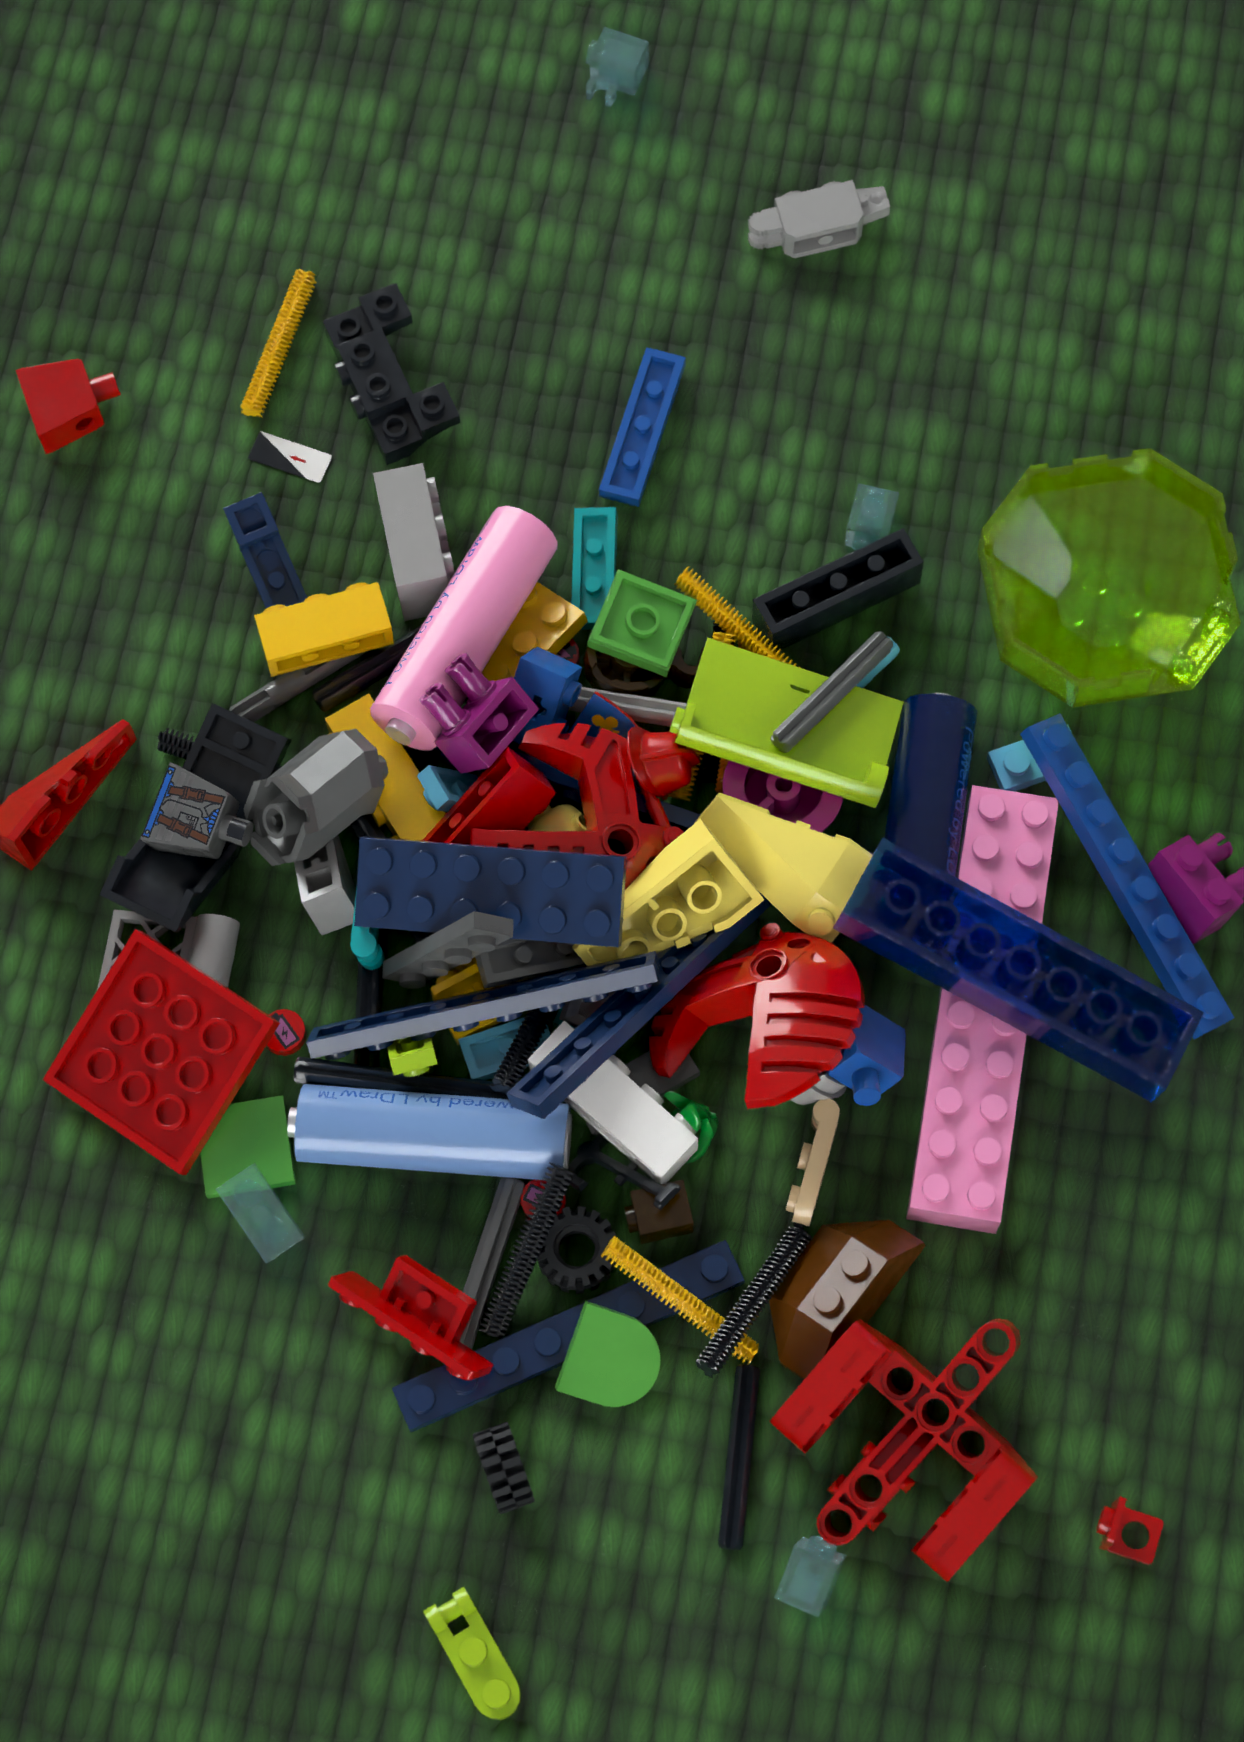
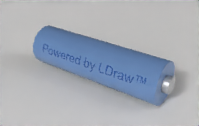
(427, 1132)

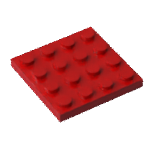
(161, 1052)

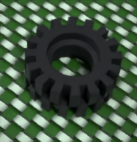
(578, 1277)
(503, 1468)

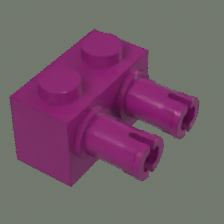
(486, 724)
(1196, 887)

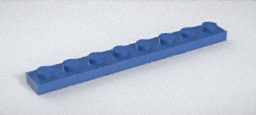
(1124, 871)

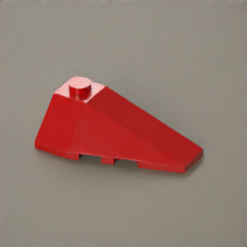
(47, 804)

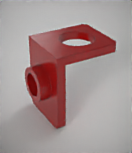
(1111, 1526)

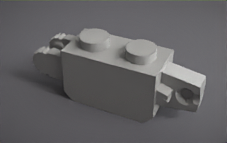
(817, 218)

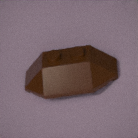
(835, 1283)

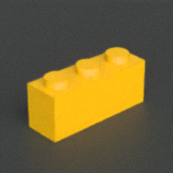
(324, 628)

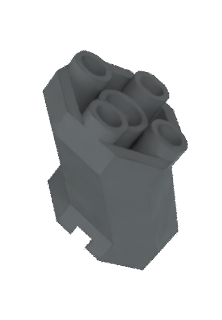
(315, 796)

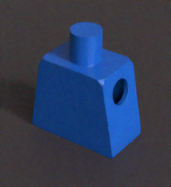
(873, 1059)

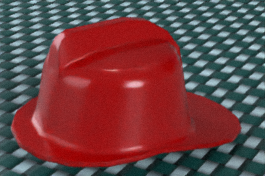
(659, 761)

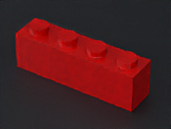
(500, 799)

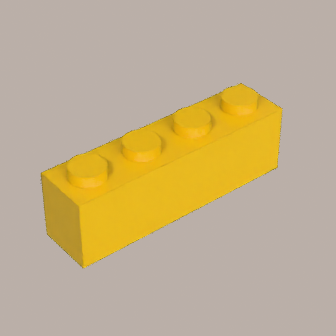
(402, 799)

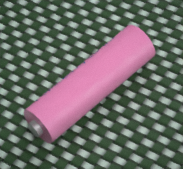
(466, 619)

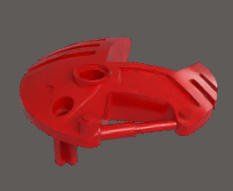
(606, 796)
(801, 1007)

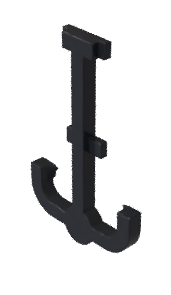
(591, 1152)

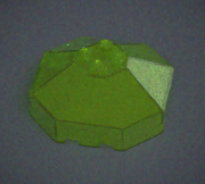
(1110, 578)

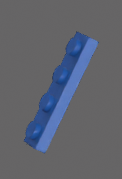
(642, 427)

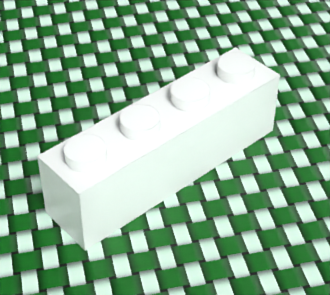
(628, 1114)

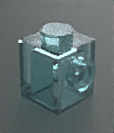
(810, 1575)

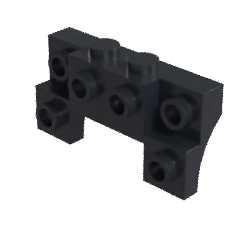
(380, 390)

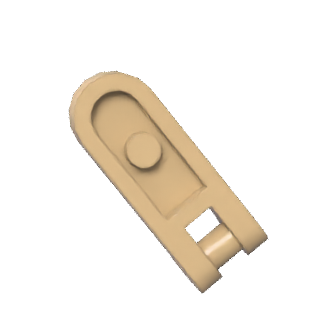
(814, 1162)

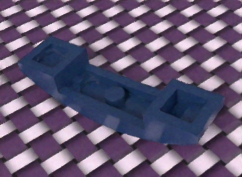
(264, 552)

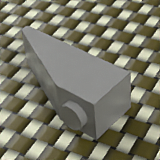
(327, 887)

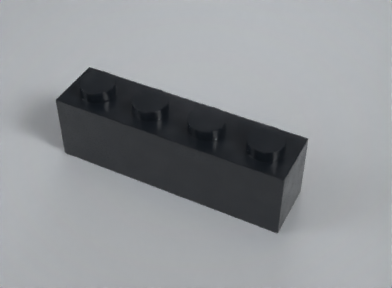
(838, 590)

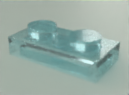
(260, 1213)

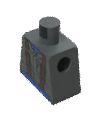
(194, 817)

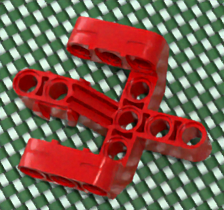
(871, 1357)

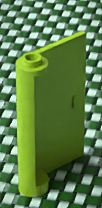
(747, 696)

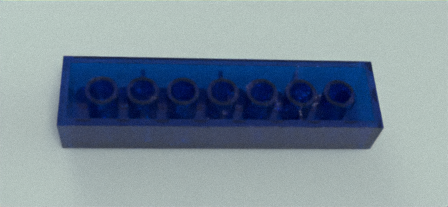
(1019, 970)

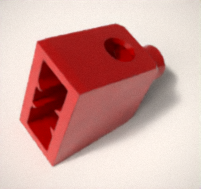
(65, 400)

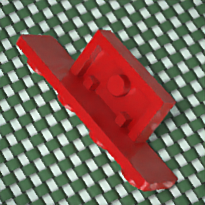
(421, 1310)

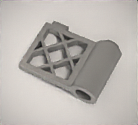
(206, 944)

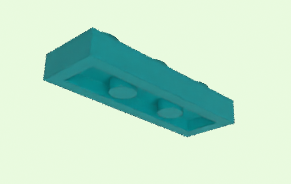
(593, 559)

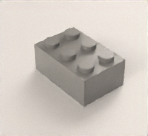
(414, 537)

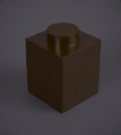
(656, 1224)

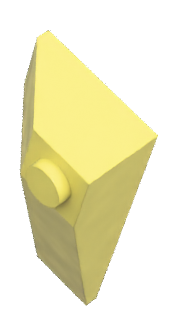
(789, 863)
(678, 897)

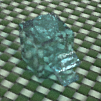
(616, 64)
(871, 515)

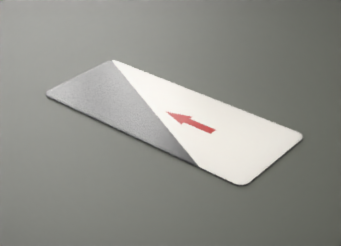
(290, 457)

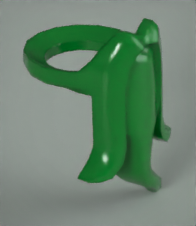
(699, 1118)

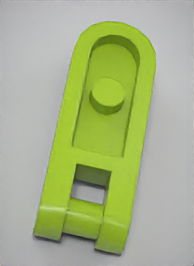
(476, 1657)

